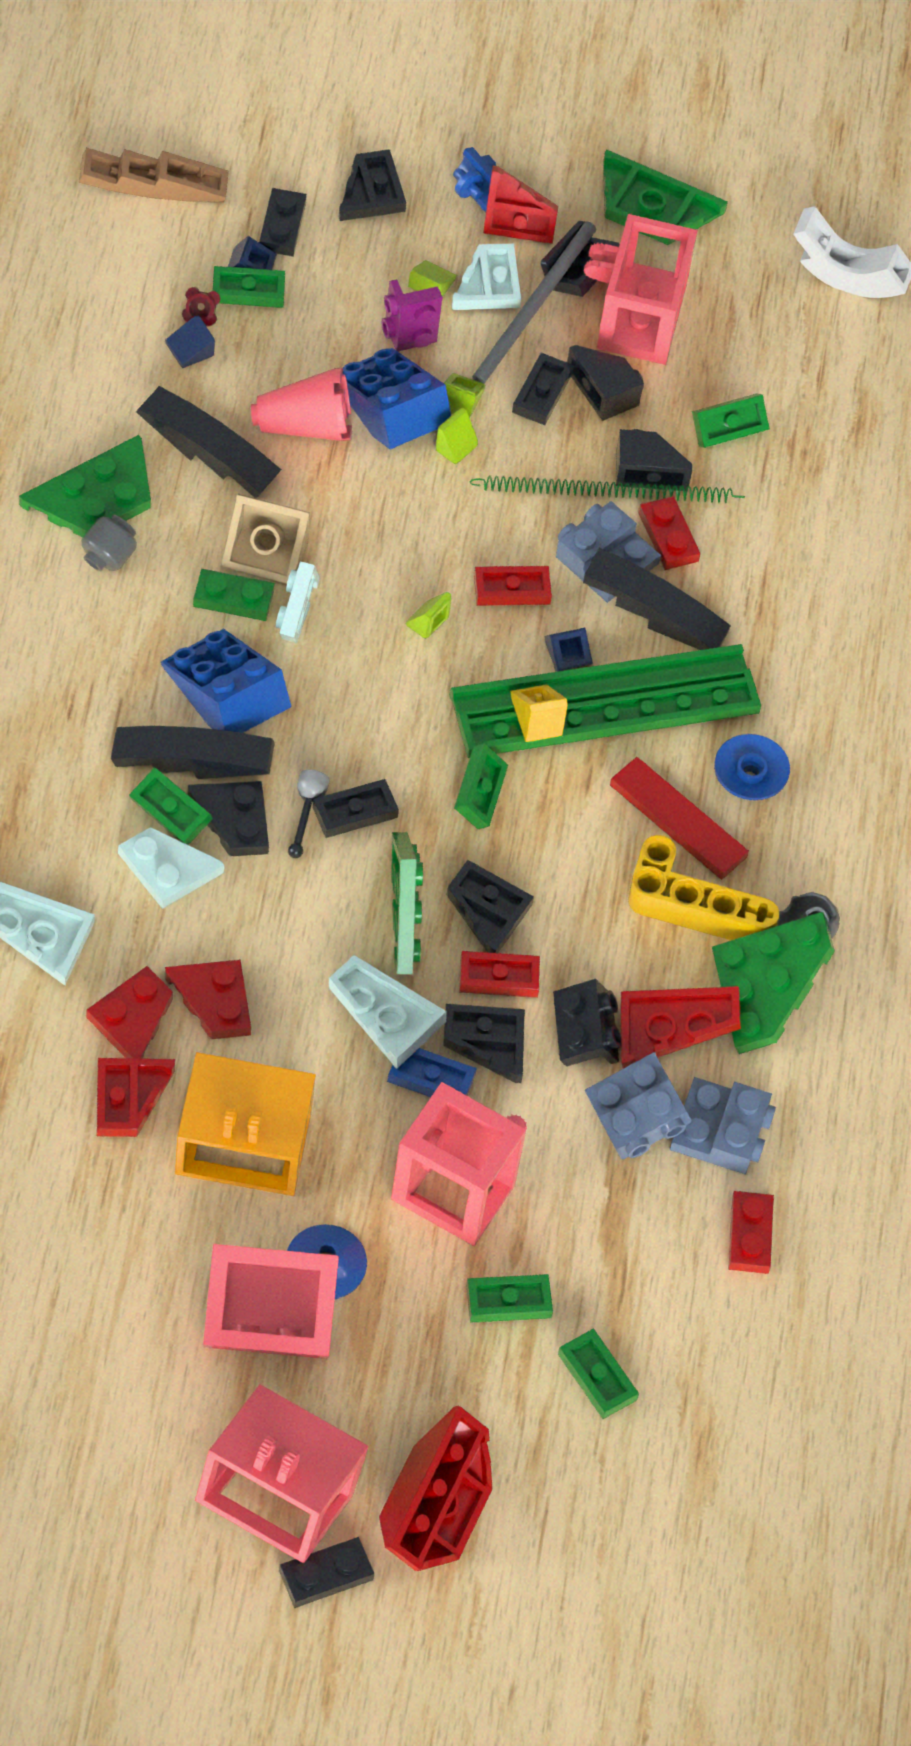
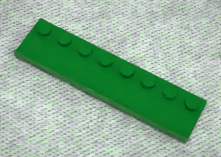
(614, 698)

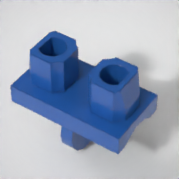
(474, 176)

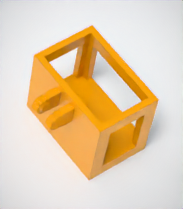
(245, 1111)

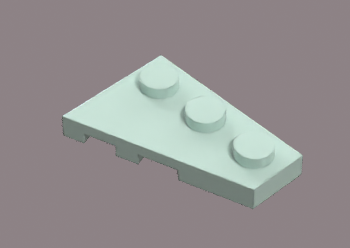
(43, 929)
(386, 1009)

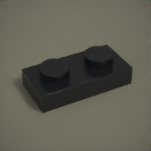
(283, 221)
(542, 388)
(355, 808)
(326, 1572)

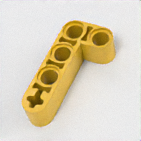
(704, 897)

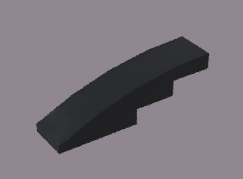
(209, 439)
(651, 597)
(200, 750)

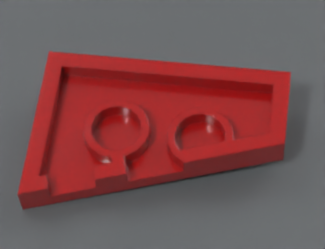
(675, 1019)

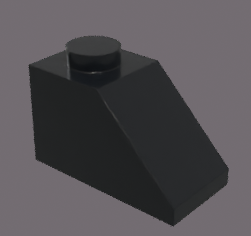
(605, 381)
(650, 460)

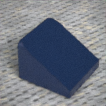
(252, 255)
(191, 342)
(569, 649)

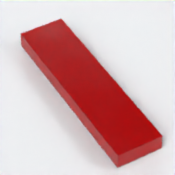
(679, 818)

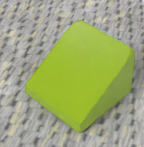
(430, 275)
(463, 393)
(456, 437)
(430, 615)

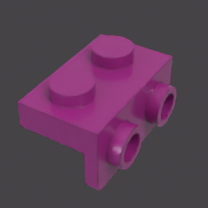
(411, 317)

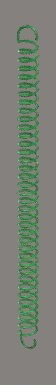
(603, 488)

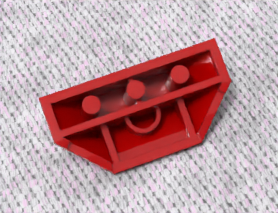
(439, 1493)

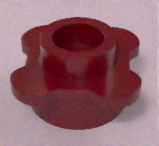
(209, 300)

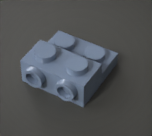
(610, 530)
(638, 1107)
(725, 1124)

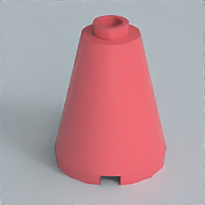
(307, 408)

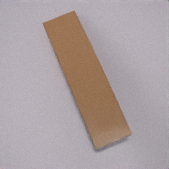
(161, 178)

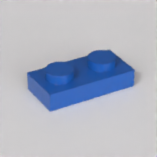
(426, 1071)

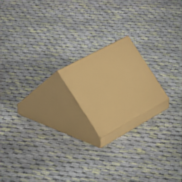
(266, 538)

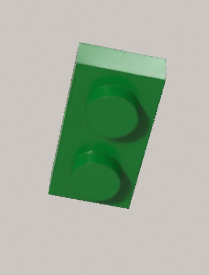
(249, 286)
(730, 420)
(233, 594)
(481, 786)
(170, 806)
(509, 1298)
(598, 1373)

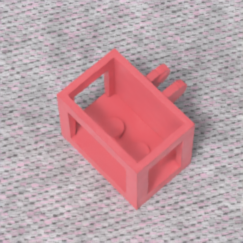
(640, 299)
(467, 1147)
(270, 1301)
(291, 1457)

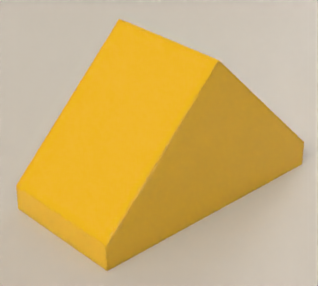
(540, 712)

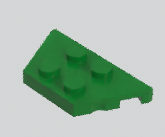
(655, 196)
(97, 488)

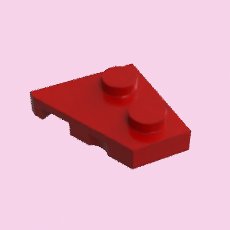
(518, 210)
(214, 995)
(132, 1012)
(129, 1093)

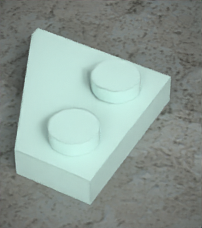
(490, 280)
(300, 585)
(168, 865)

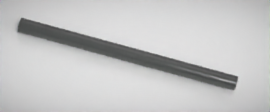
(534, 302)

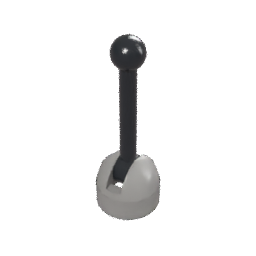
(310, 786)

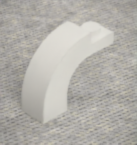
(847, 267)

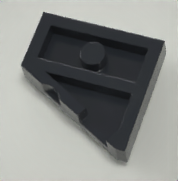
(372, 187)
(236, 815)
(488, 904)
(488, 1037)

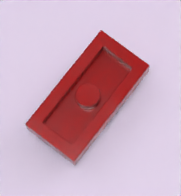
(669, 533)
(512, 585)
(499, 974)
(751, 1232)

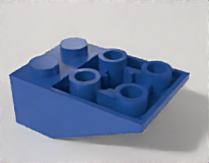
(396, 397)
(228, 682)

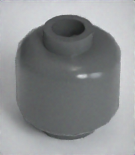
(109, 543)

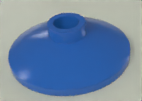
(754, 755)
(339, 1242)

